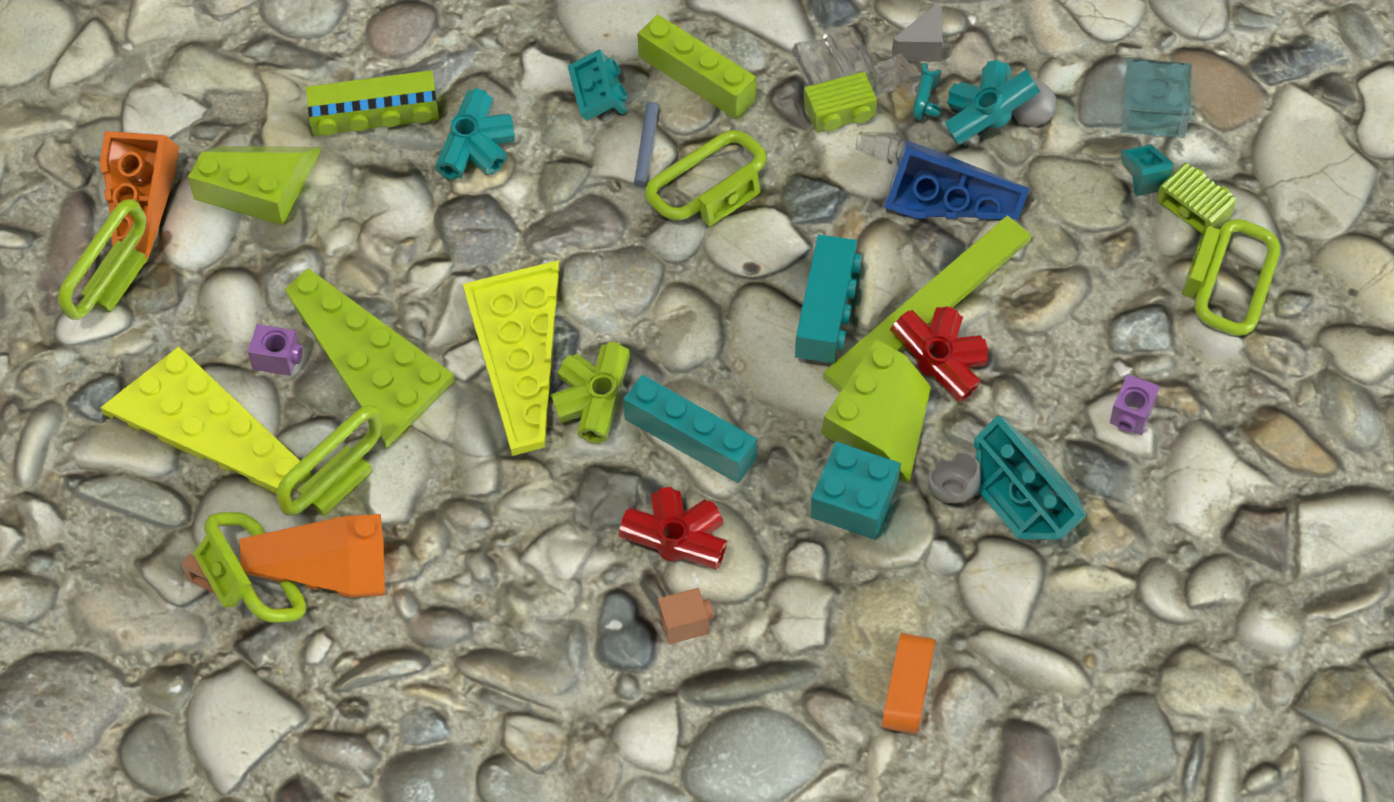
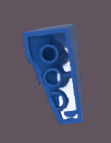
(941, 186)

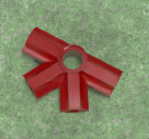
(941, 339)
(670, 521)

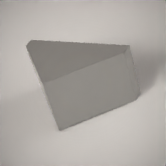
(922, 38)

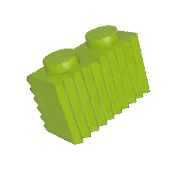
(840, 102)
(1196, 198)

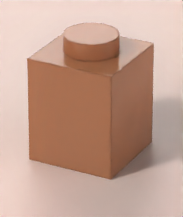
(684, 615)

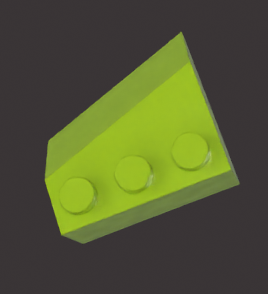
(252, 178)
(881, 408)

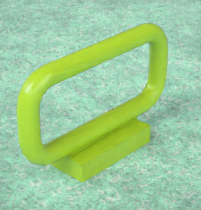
(722, 197)
(1206, 266)
(114, 272)
(339, 475)
(228, 576)

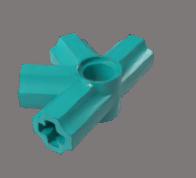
(989, 103)
(475, 137)

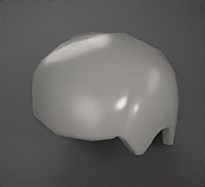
(1037, 109)
(955, 478)

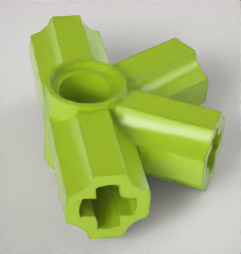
(586, 385)

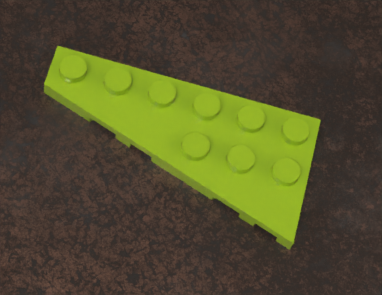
(369, 356)

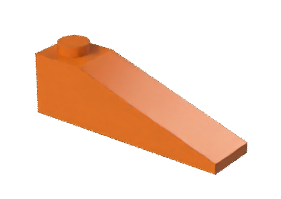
(141, 170)
(327, 554)

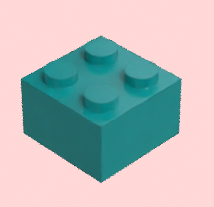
(855, 490)

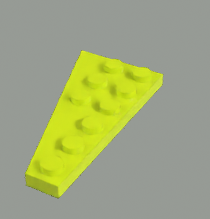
(516, 337)
(202, 419)

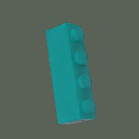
(826, 299)
(690, 428)

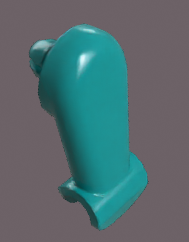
(922, 105)

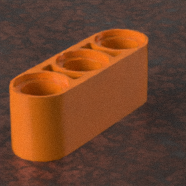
(908, 683)

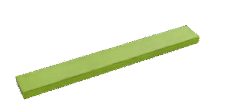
(943, 290)

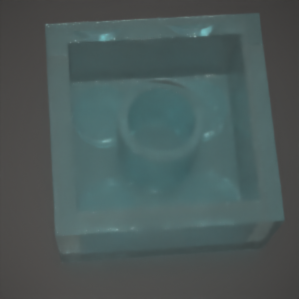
(1156, 98)

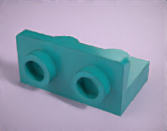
(597, 85)

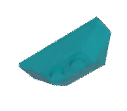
(1024, 485)

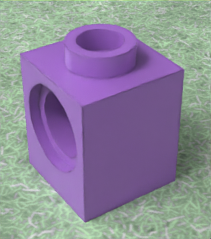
(268, 339)
(1135, 393)

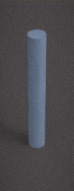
(646, 144)

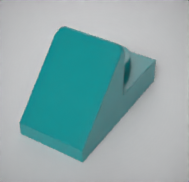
(1148, 168)

